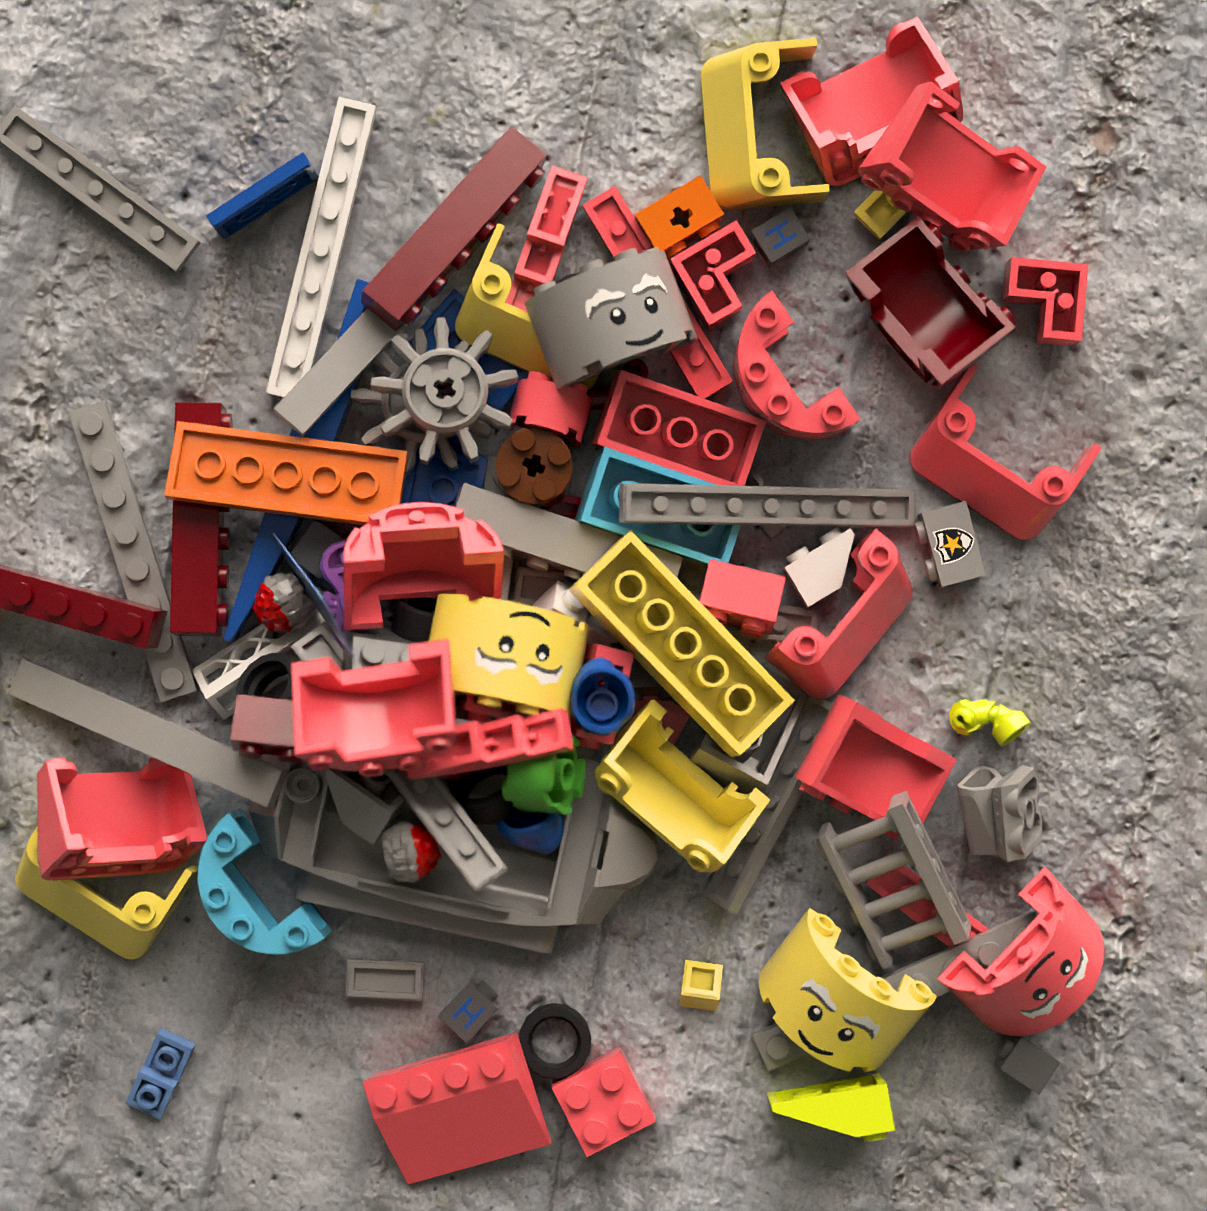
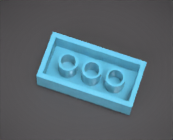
(601, 509)

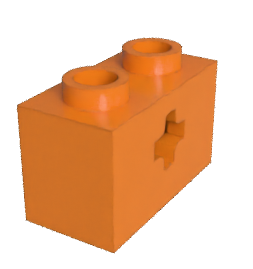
(690, 199)

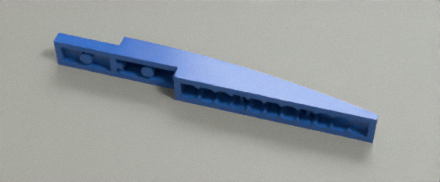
(266, 553)

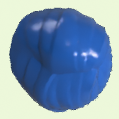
(601, 708)
(533, 830)

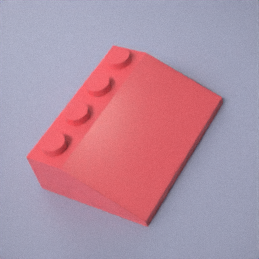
(458, 1109)

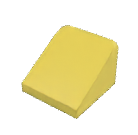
(701, 985)

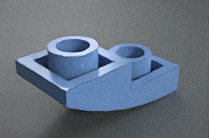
(160, 1073)

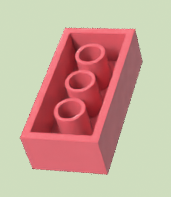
(678, 430)

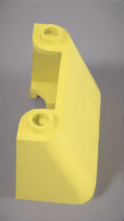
(676, 794)

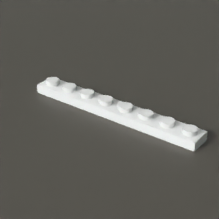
(322, 244)

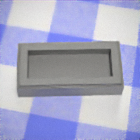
(385, 979)

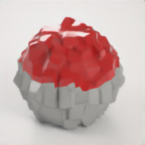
(282, 603)
(409, 851)

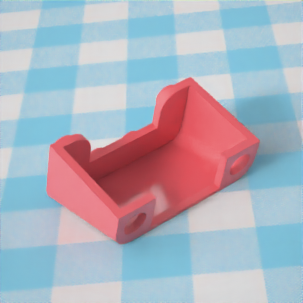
(951, 173)

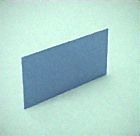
(316, 598)

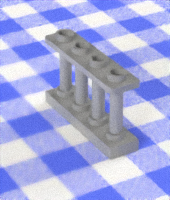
(916, 852)

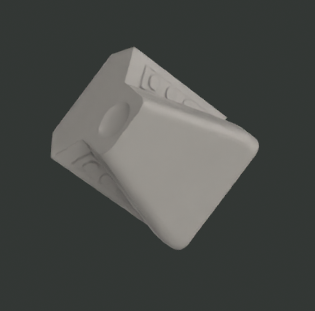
(1001, 812)

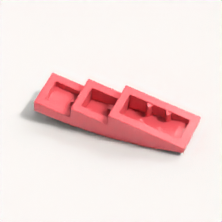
(547, 234)
(501, 743)

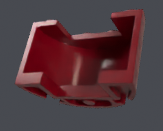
(928, 305)

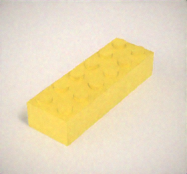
(681, 645)

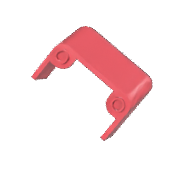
(986, 485)

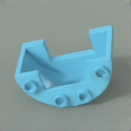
(238, 907)

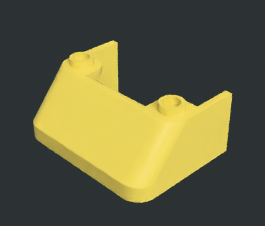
(734, 171)
(511, 328)
(124, 930)

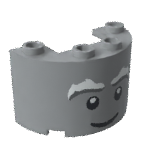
(609, 315)

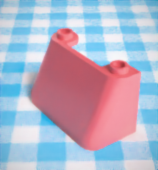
(853, 109)
(823, 663)
(115, 821)

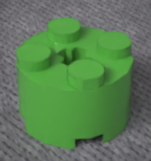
(546, 782)

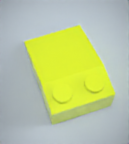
(847, 1105)

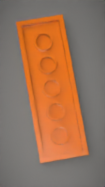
(283, 474)

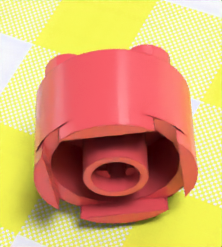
(544, 407)

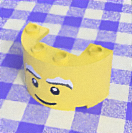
(510, 652)
(835, 1004)

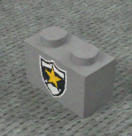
(949, 544)

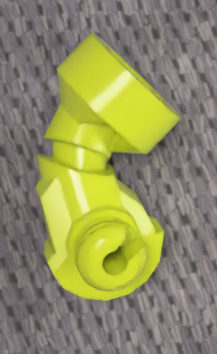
(971, 716)

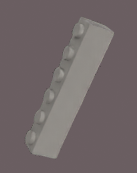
(543, 535)

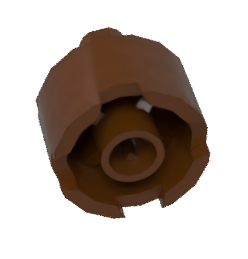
(530, 448)

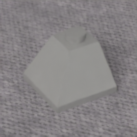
(365, 802)

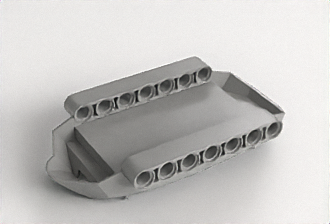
(513, 910)

